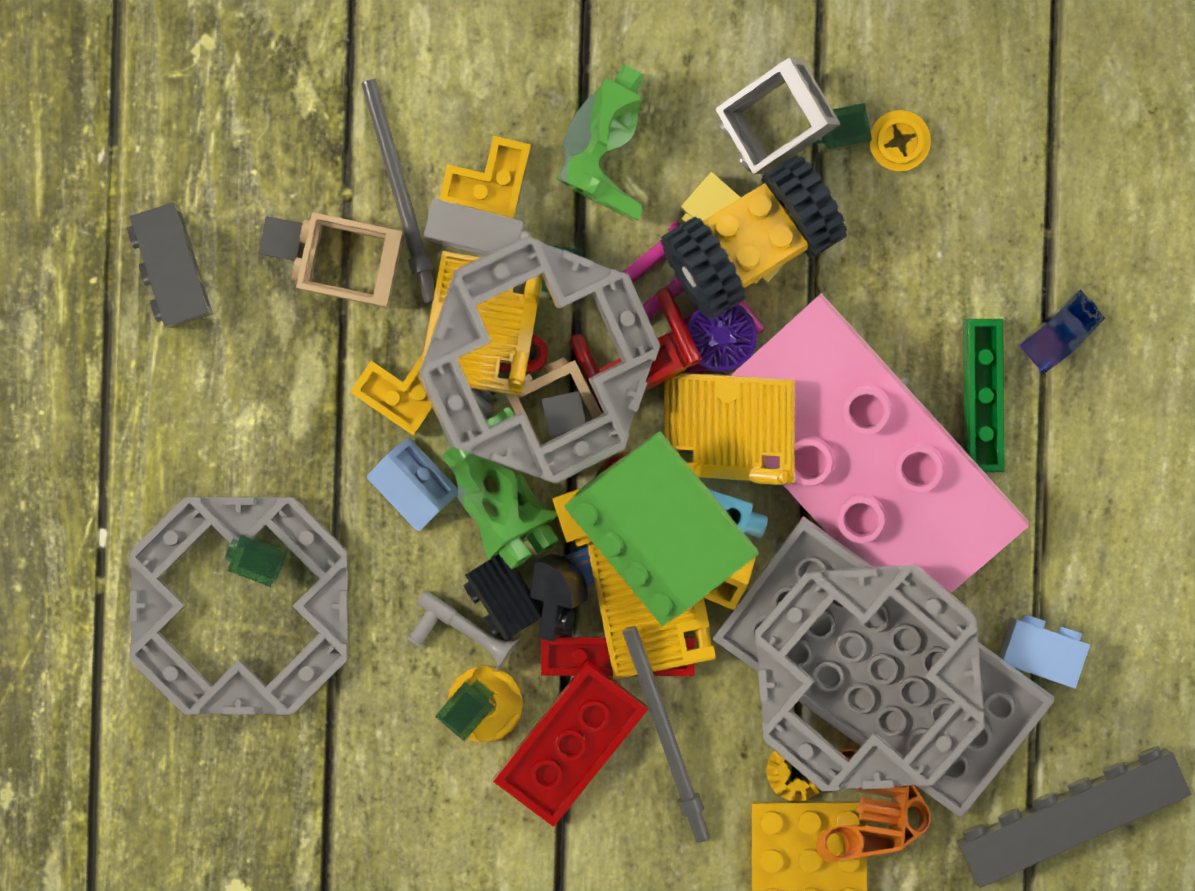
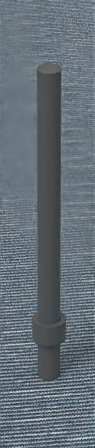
(421, 263)
(689, 801)

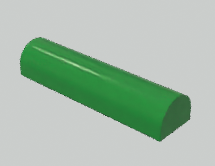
(984, 393)

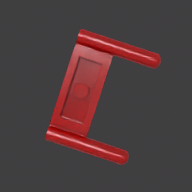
(674, 356)

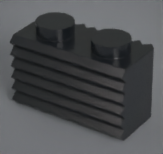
(503, 596)

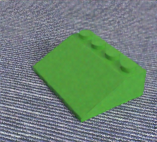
(661, 528)

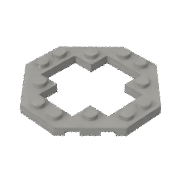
(462, 331)
(239, 688)
(876, 761)

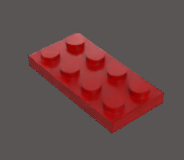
(570, 743)

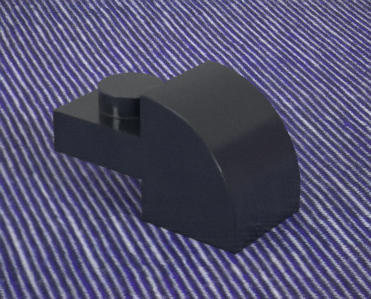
(561, 588)

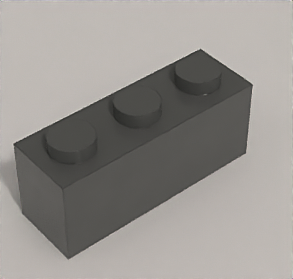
(169, 265)

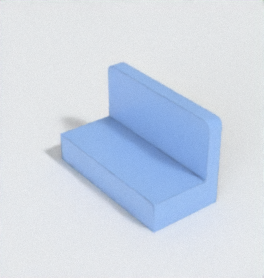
(412, 483)

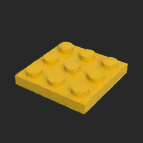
(786, 850)

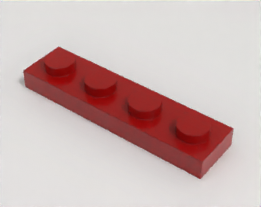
(570, 653)

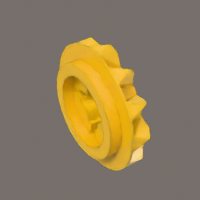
(907, 124)
(777, 775)

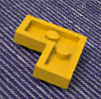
(498, 187)
(398, 400)

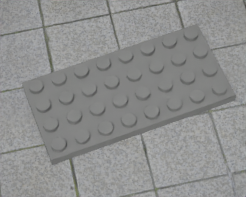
(876, 671)

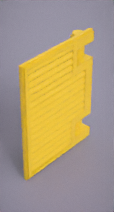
(508, 322)
(732, 425)
(663, 644)

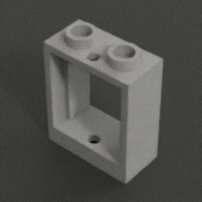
(808, 96)
(471, 228)

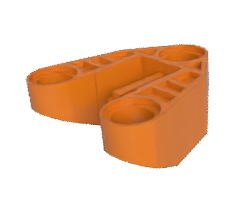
(876, 841)

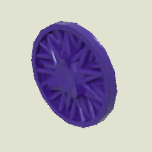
(725, 340)

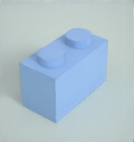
(1044, 652)

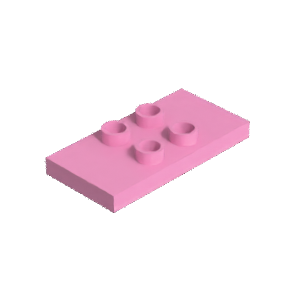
(876, 459)

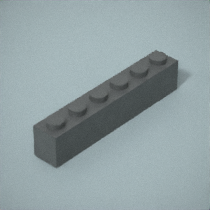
(1073, 817)

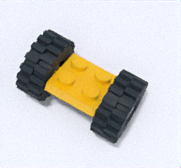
(754, 236)

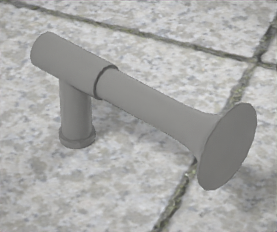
(438, 609)

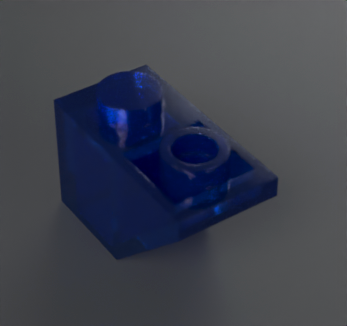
(1062, 332)

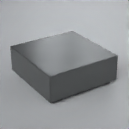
(281, 238)
(563, 413)

